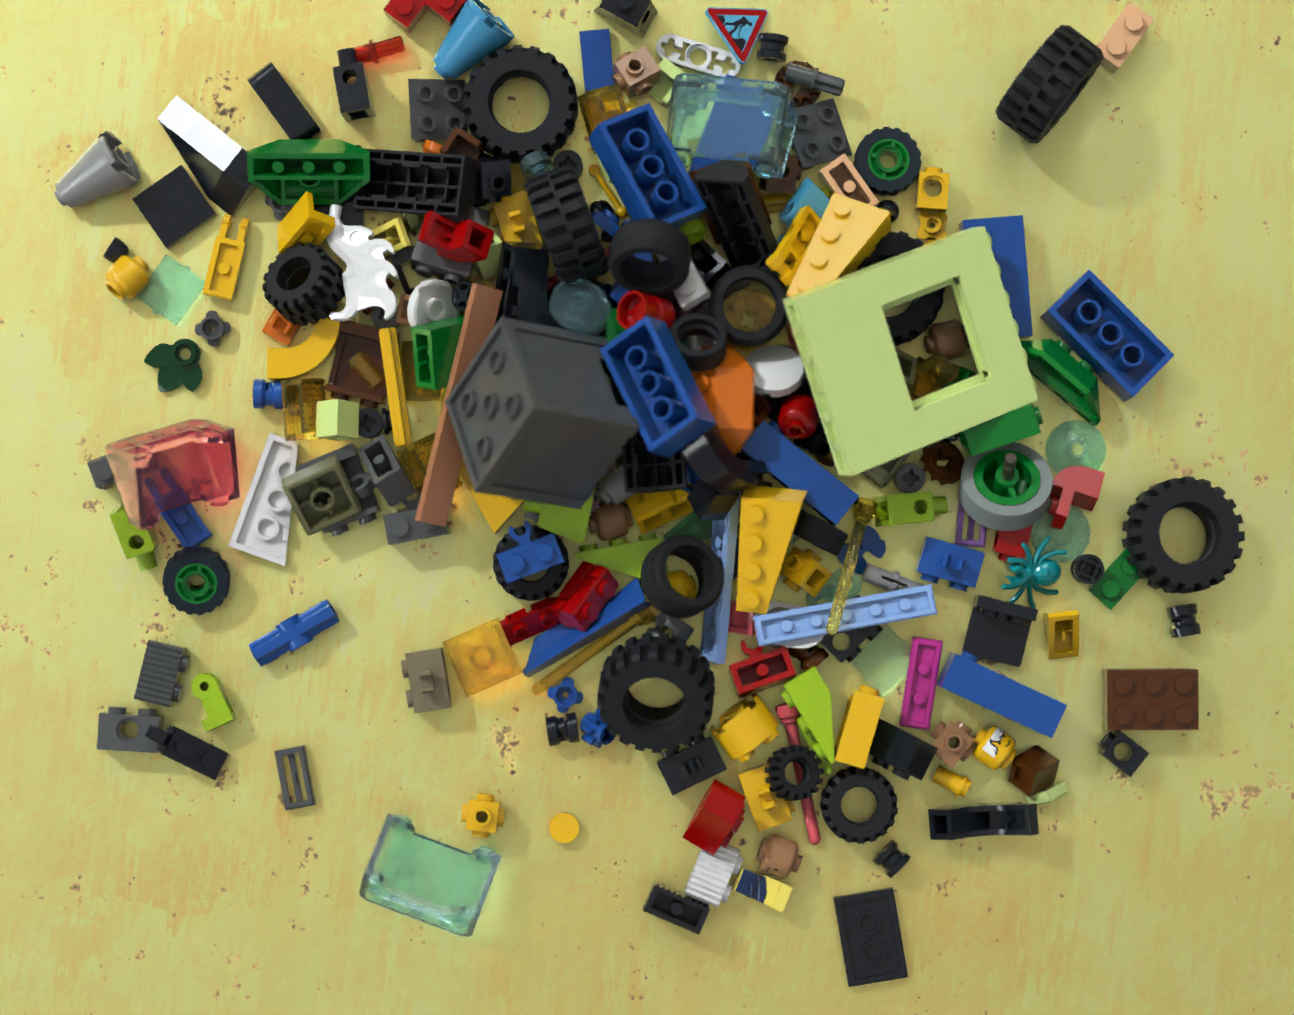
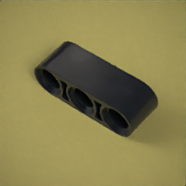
(283, 103)

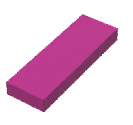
(920, 683)

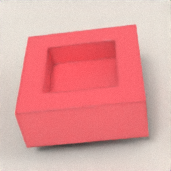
(740, 621)

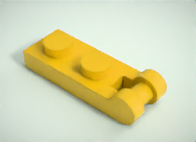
(794, 244)

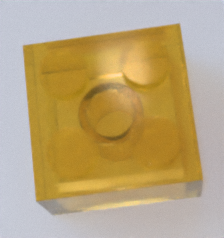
(482, 657)

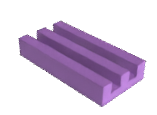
(970, 531)

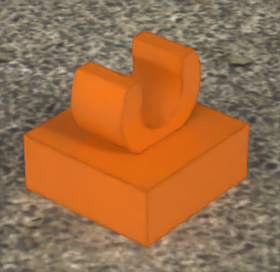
(280, 328)

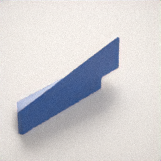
(563, 640)

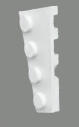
(267, 510)

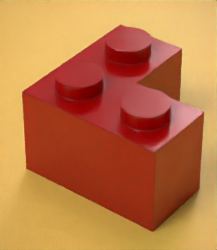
(409, 12)
(716, 818)

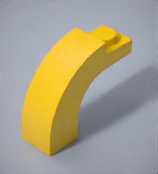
(306, 357)

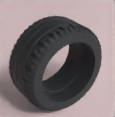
(650, 237)
(758, 274)
(705, 565)

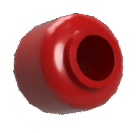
(798, 416)

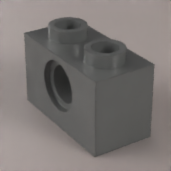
(112, 734)

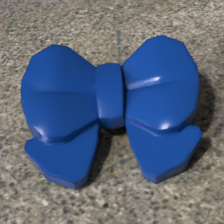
(871, 543)

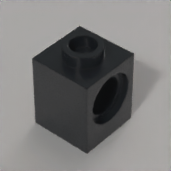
(1135, 755)

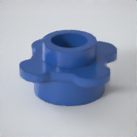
(573, 695)

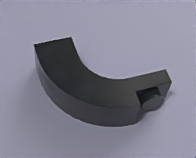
(719, 466)
(983, 820)

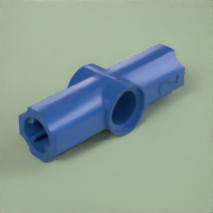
(294, 632)

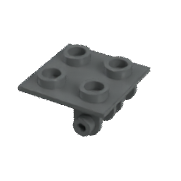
(435, 108)
(819, 134)

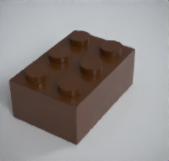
(1150, 699)

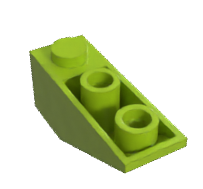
(620, 555)
(813, 703)

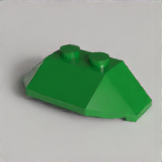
(323, 167)
(1065, 376)

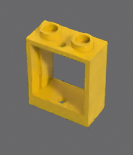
(858, 726)

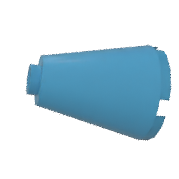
(470, 39)

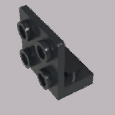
(998, 630)

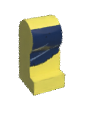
(762, 888)

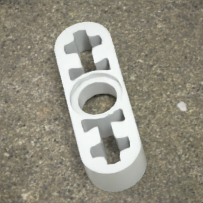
(687, 64)

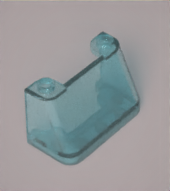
(732, 121)
(428, 877)

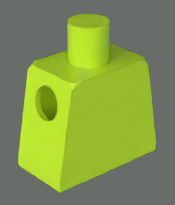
(899, 508)
(563, 520)
(132, 548)

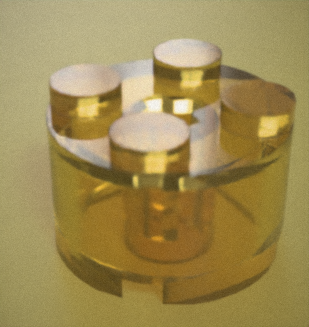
(752, 303)

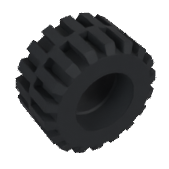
(303, 284)
(535, 589)
(874, 826)

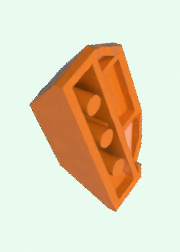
(730, 396)

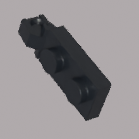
(188, 750)

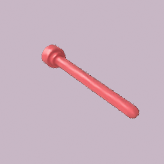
(789, 717)

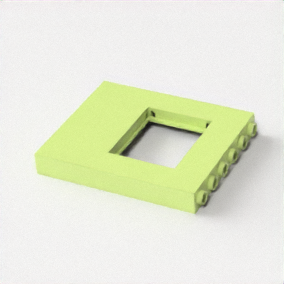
(857, 367)

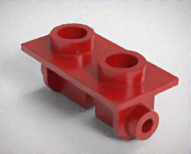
(523, 625)

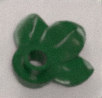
(172, 368)

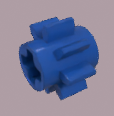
(595, 730)

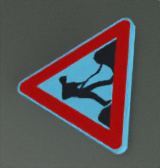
(738, 28)

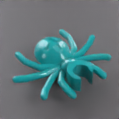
(1034, 573)

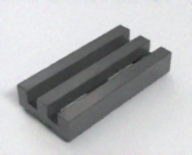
(295, 777)

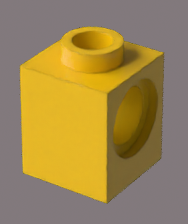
(929, 203)

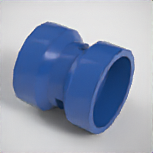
(267, 394)

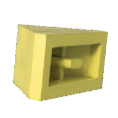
(395, 233)

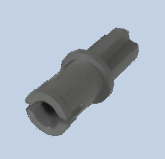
(814, 79)

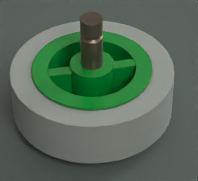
(1005, 487)

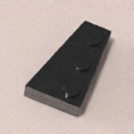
(523, 281)

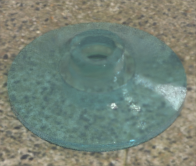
(1073, 432)

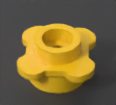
(926, 219)

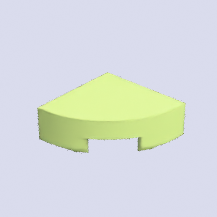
(1049, 794)

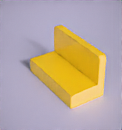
(303, 225)

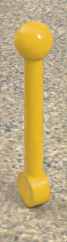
(594, 171)

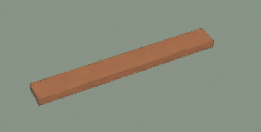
(446, 452)

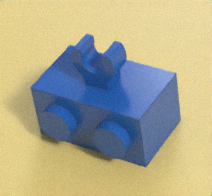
(529, 555)
(950, 563)

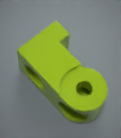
(214, 699)

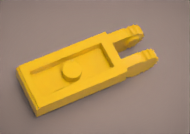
(226, 261)

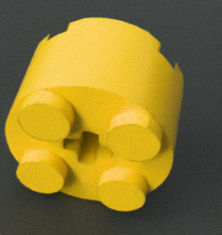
(745, 727)

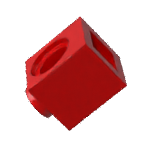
(1009, 543)

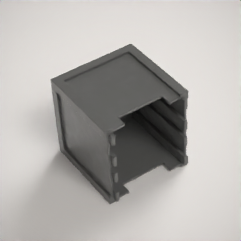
(538, 415)

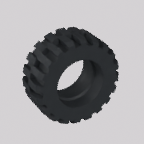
(514, 64)
(1049, 83)
(567, 225)
(923, 309)
(1220, 529)
(648, 725)

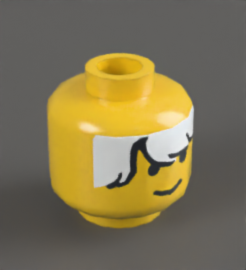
(994, 748)

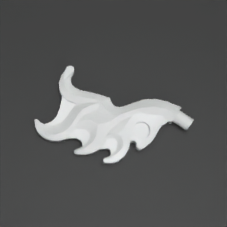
(365, 271)

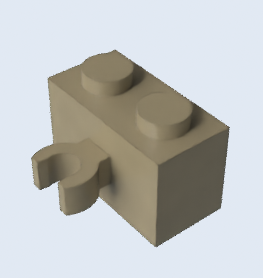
(427, 680)

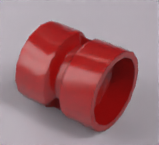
(637, 305)

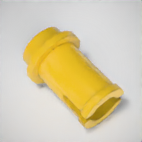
(951, 781)

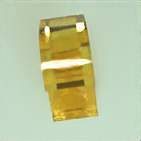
(932, 375)

